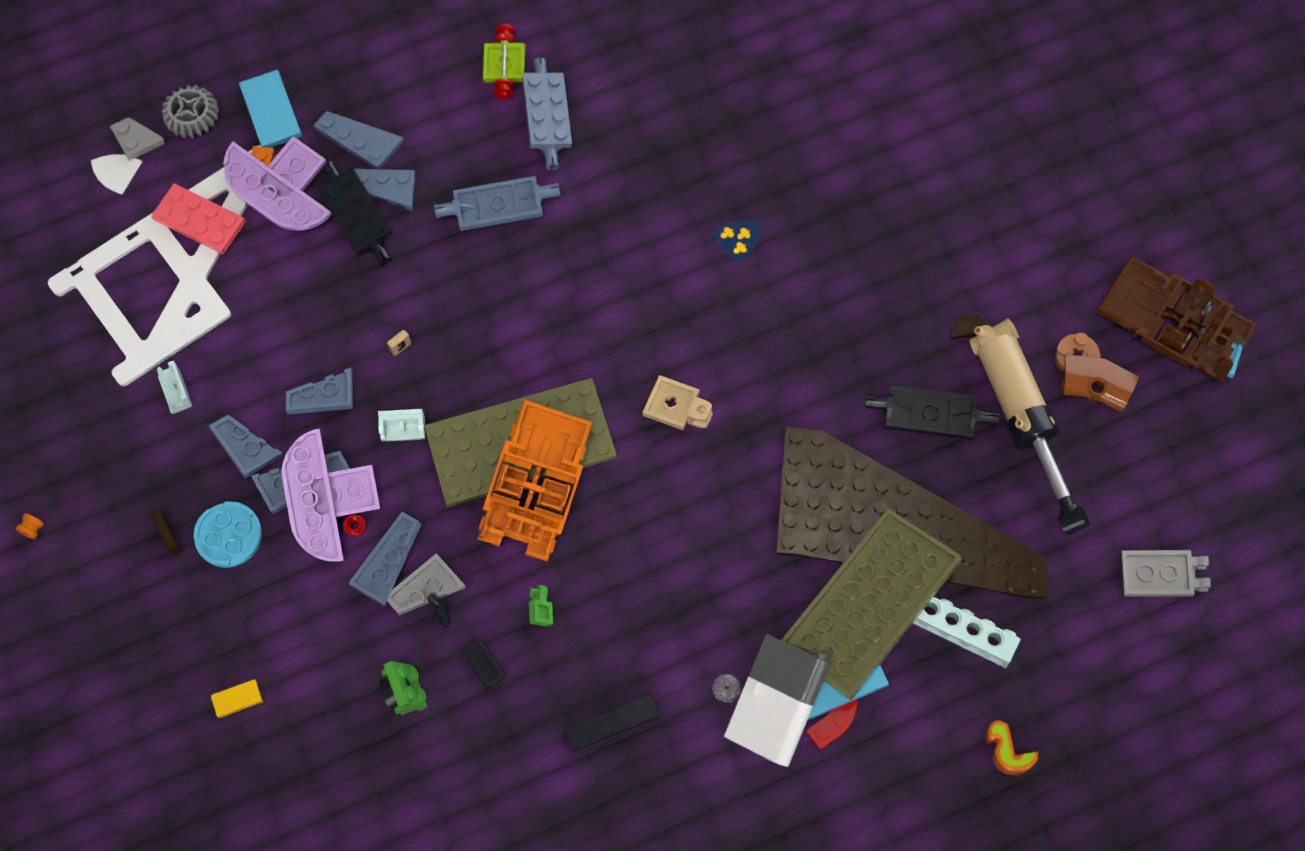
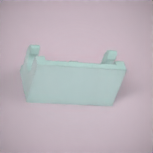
(174, 388)
(401, 425)

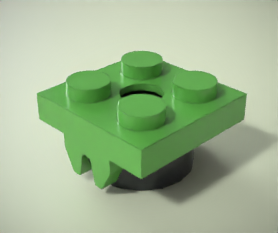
(401, 688)

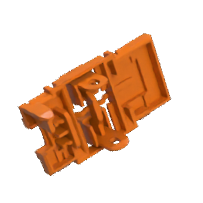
(549, 443)

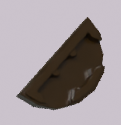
(965, 326)

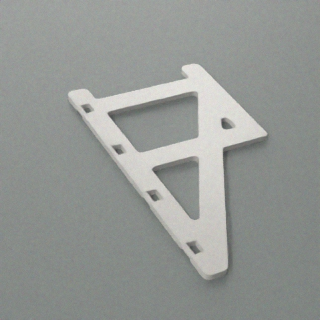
(172, 329)

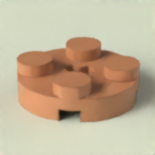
(1075, 342)

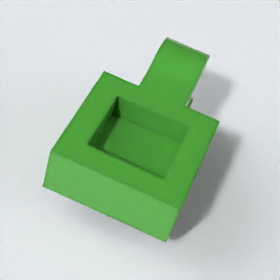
(539, 609)

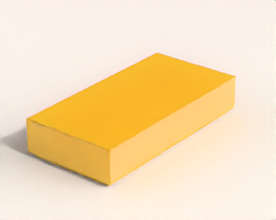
(236, 698)

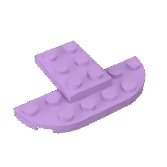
(278, 188)
(319, 497)

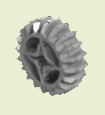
(191, 106)

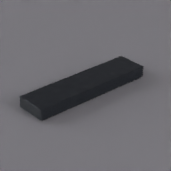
(611, 723)

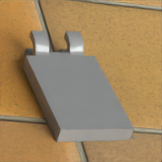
(1162, 573)

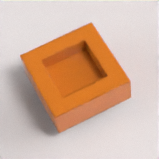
(263, 154)

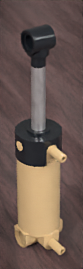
(1025, 409)

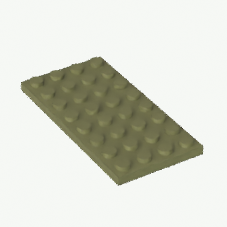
(471, 443)
(873, 600)

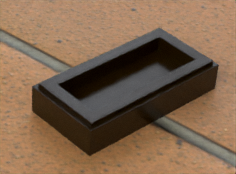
(165, 532)

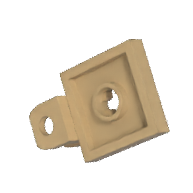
(687, 407)

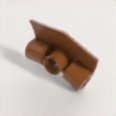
(1113, 381)

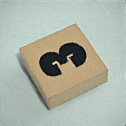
(399, 342)

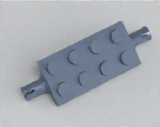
(546, 112)
(497, 203)

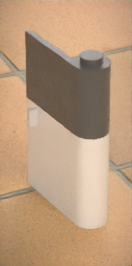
(777, 699)

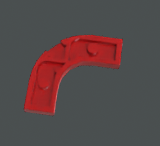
(833, 725)

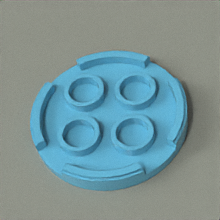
(227, 534)

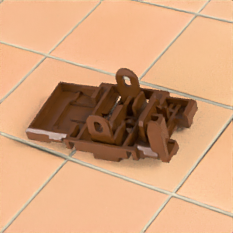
(1140, 300)

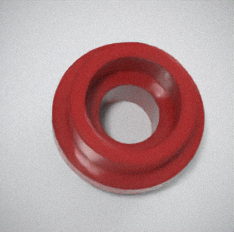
(351, 520)

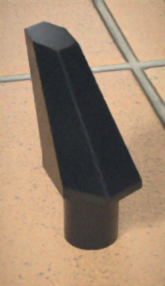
(439, 609)

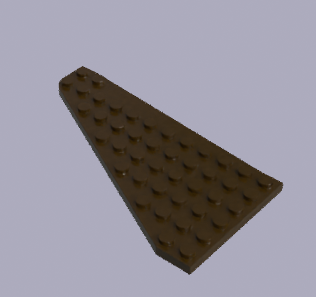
(838, 495)

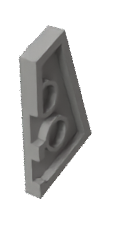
(429, 578)

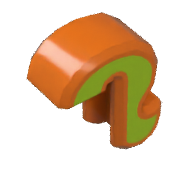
(1003, 752)

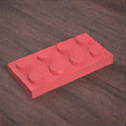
(198, 218)

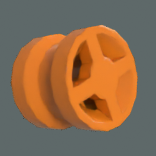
(29, 526)

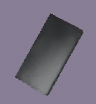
(483, 664)

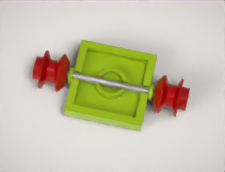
(503, 62)

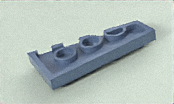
(361, 140)
(272, 486)

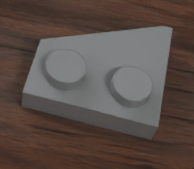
(135, 138)

